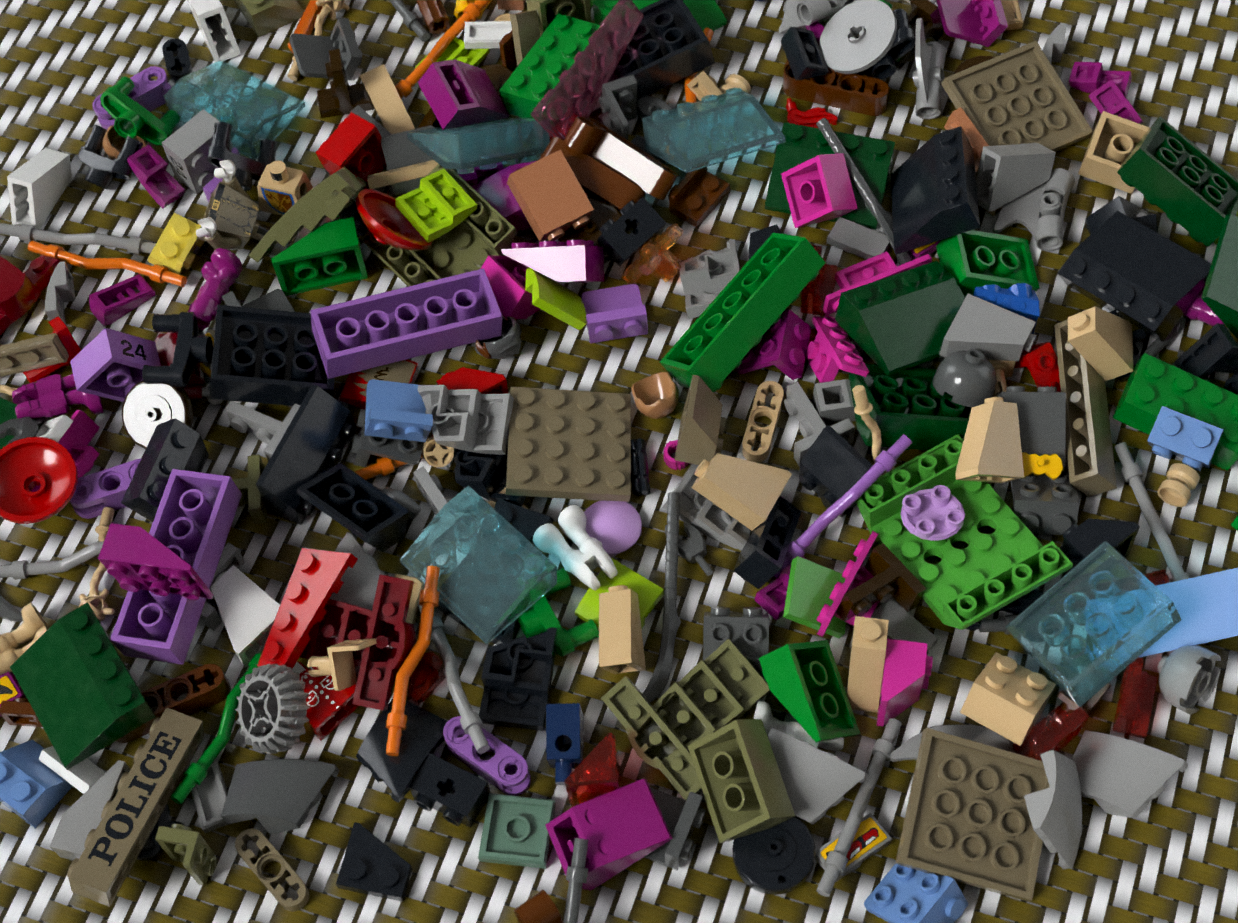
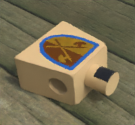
(281, 187)

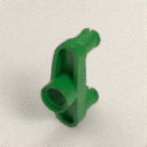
(134, 119)
(542, 617)

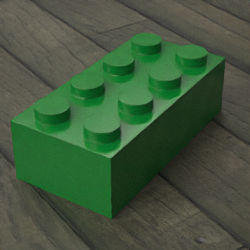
(545, 64)
(1162, 384)

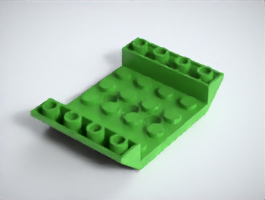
(967, 580)

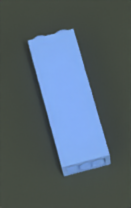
(1206, 608)

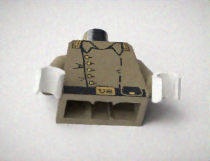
(230, 213)

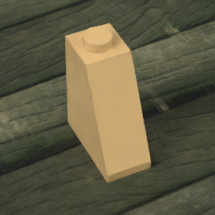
(1102, 341)
(992, 444)
(741, 487)
(620, 631)
(867, 663)

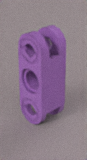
(145, 92)
(96, 492)
(505, 770)

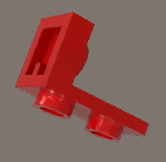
(68, 342)
(1042, 365)

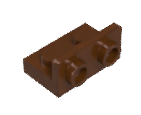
(697, 196)

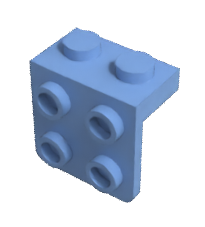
(396, 411)
(1185, 438)
(916, 897)

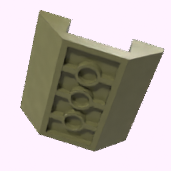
(455, 252)

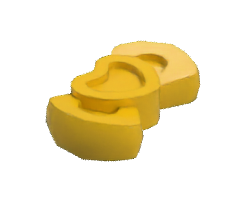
(1044, 464)

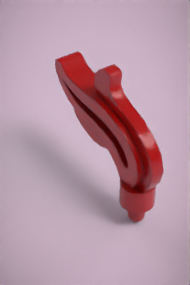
(807, 118)

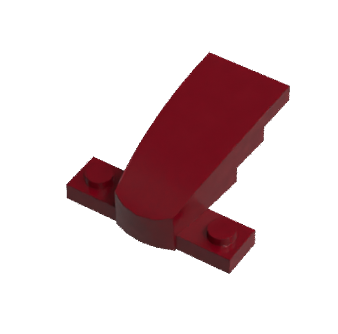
(21, 289)
(383, 622)

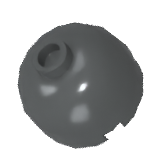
(966, 377)

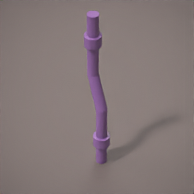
(884, 462)

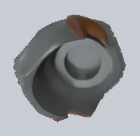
(504, 345)

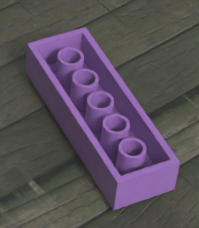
(406, 323)
(194, 525)

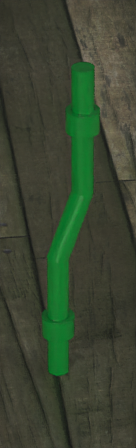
(198, 771)

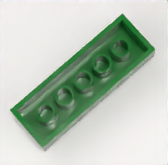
(744, 311)

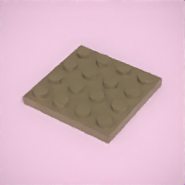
(1018, 100)
(569, 445)
(972, 815)

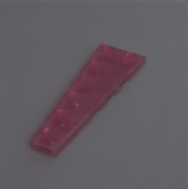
(582, 83)

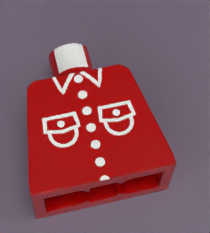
(326, 704)

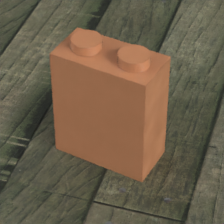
(550, 196)

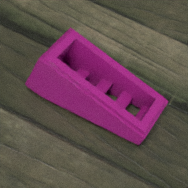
(107, 311)

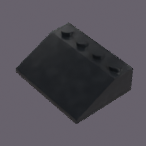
(664, 48)
(935, 192)
(1136, 274)
(265, 357)

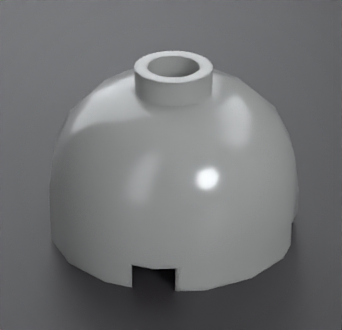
(1188, 676)

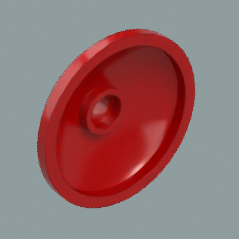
(387, 222)
(32, 464)

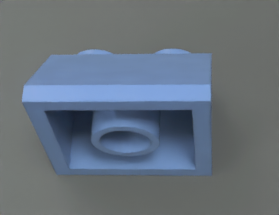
(28, 784)

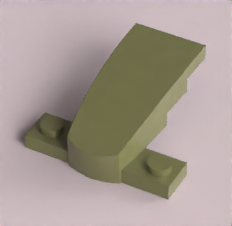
(326, 199)
(696, 706)

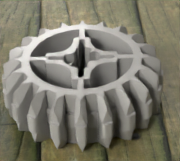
(272, 708)

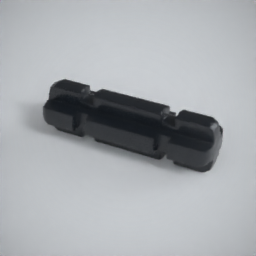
(639, 467)

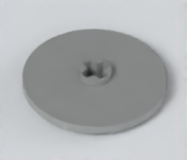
(877, 32)

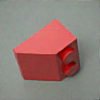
(353, 146)

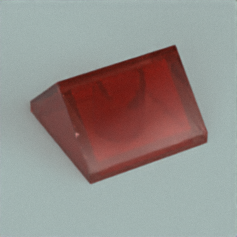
(596, 774)

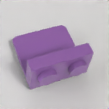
(614, 313)

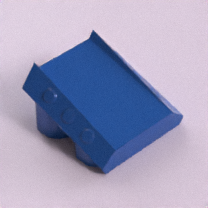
(1017, 299)

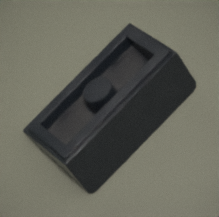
(803, 54)

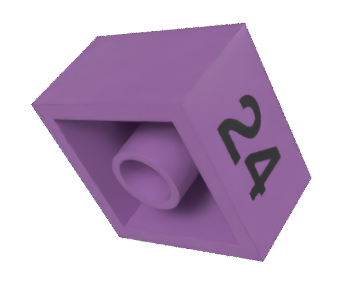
(113, 364)

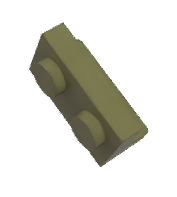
(190, 848)

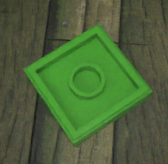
(808, 592)

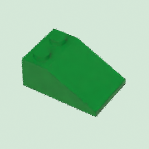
(322, 259)
(987, 259)
(811, 689)

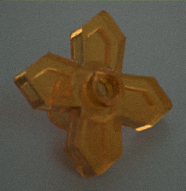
(656, 257)

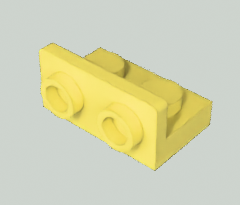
(176, 245)

